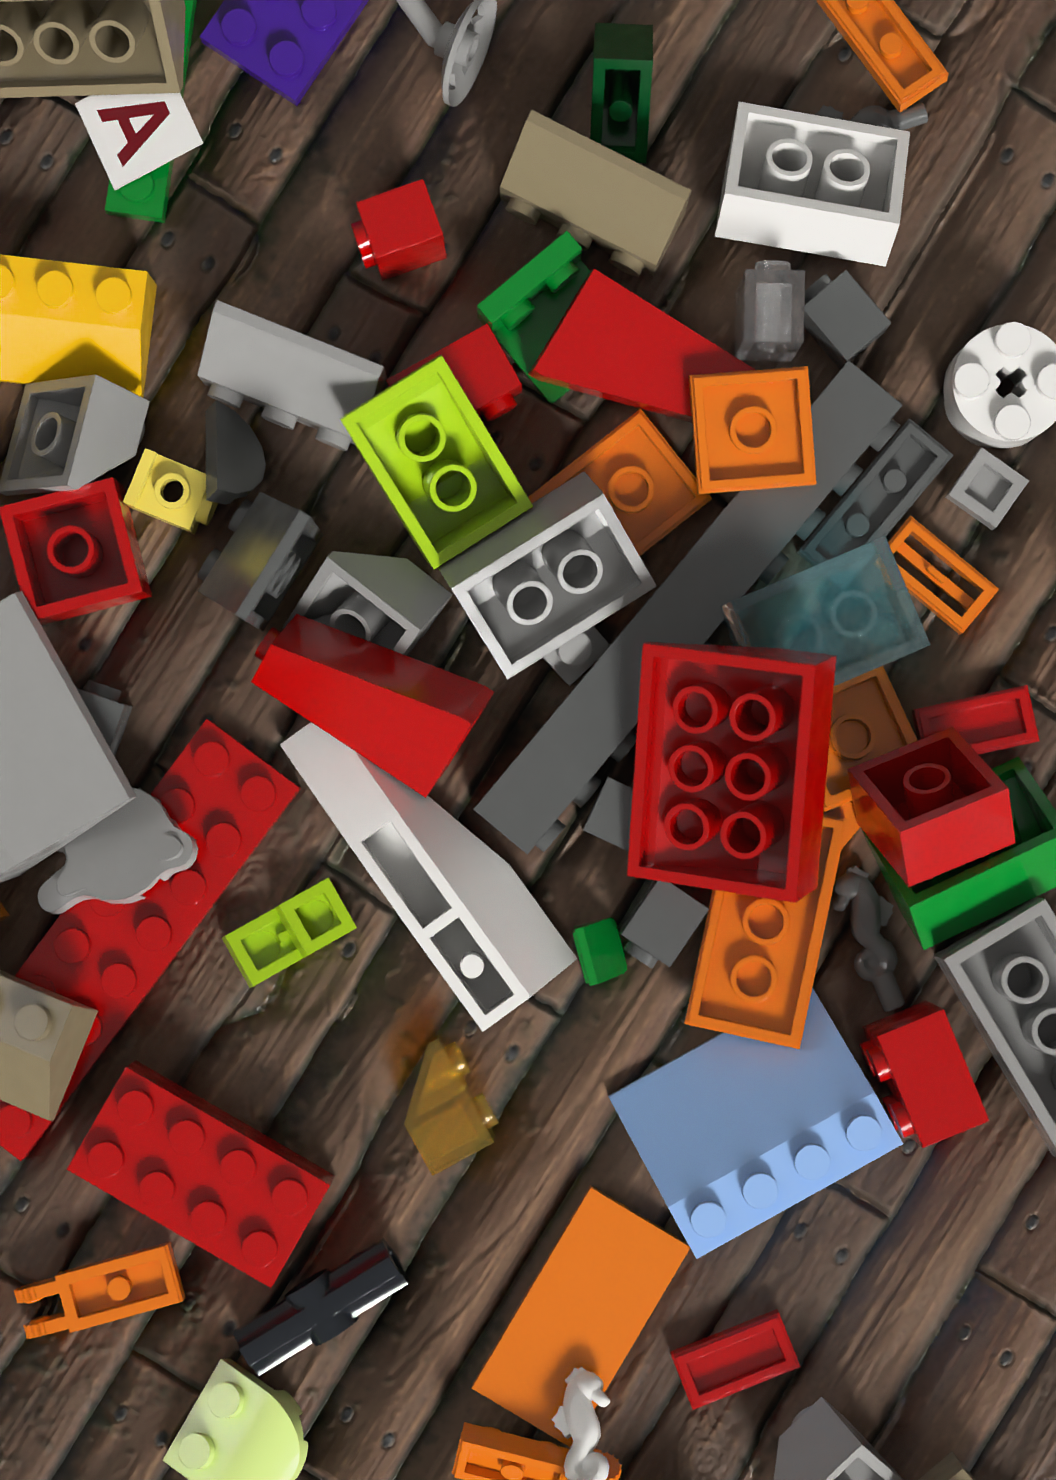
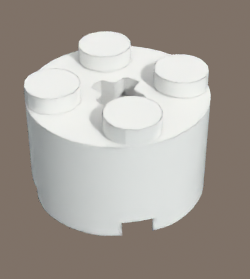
(976, 373)

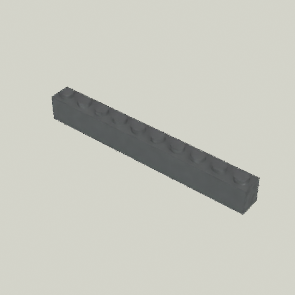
(686, 610)

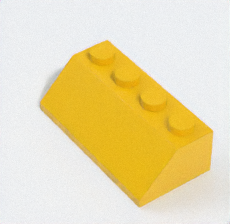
(74, 322)

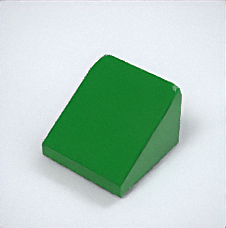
(599, 950)

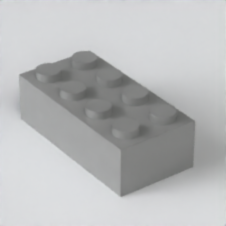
(1009, 991)

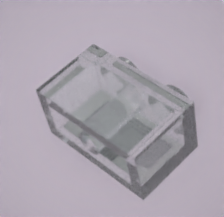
(770, 312)

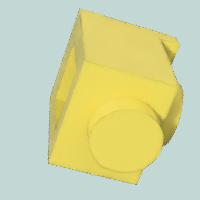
(147, 489)

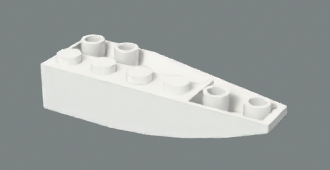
(439, 879)

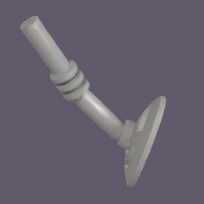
(459, 44)

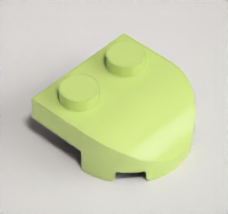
(239, 1431)

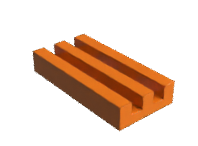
(955, 562)

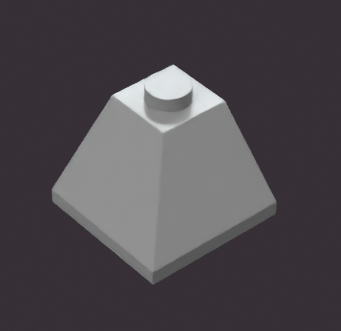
(71, 434)
(374, 599)
(828, 1447)

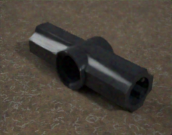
(321, 1307)

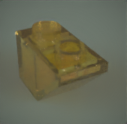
(443, 1113)

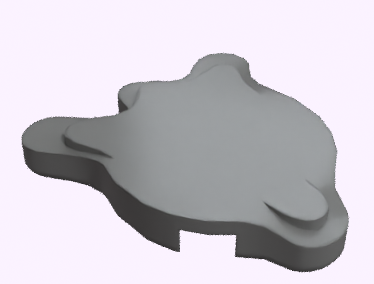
(120, 857)

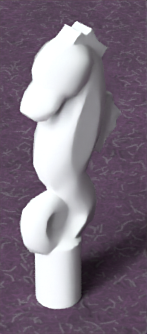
(580, 1422)

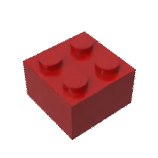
(75, 551)
(931, 806)
(924, 1074)

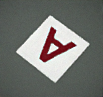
(137, 132)

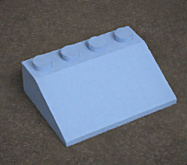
(753, 1127)

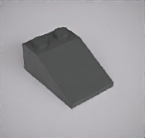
(260, 559)

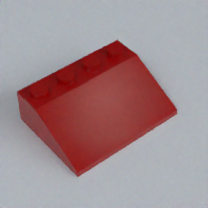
(731, 768)

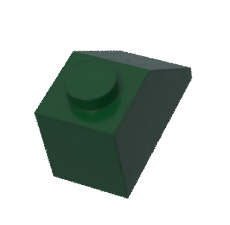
(622, 88)

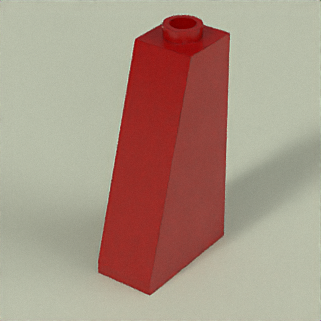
(628, 351)
(372, 698)

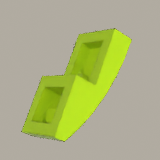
(289, 932)

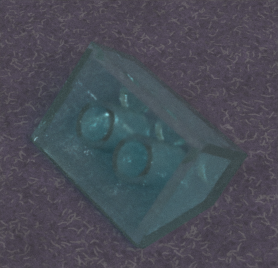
(839, 607)

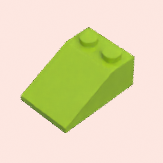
(436, 462)

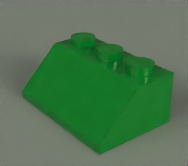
(989, 884)

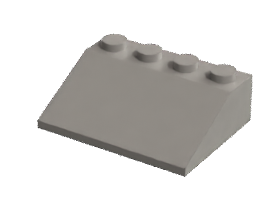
(52, 755)

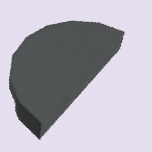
(232, 455)

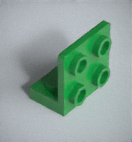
(532, 304)

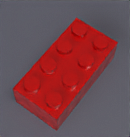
(201, 1172)

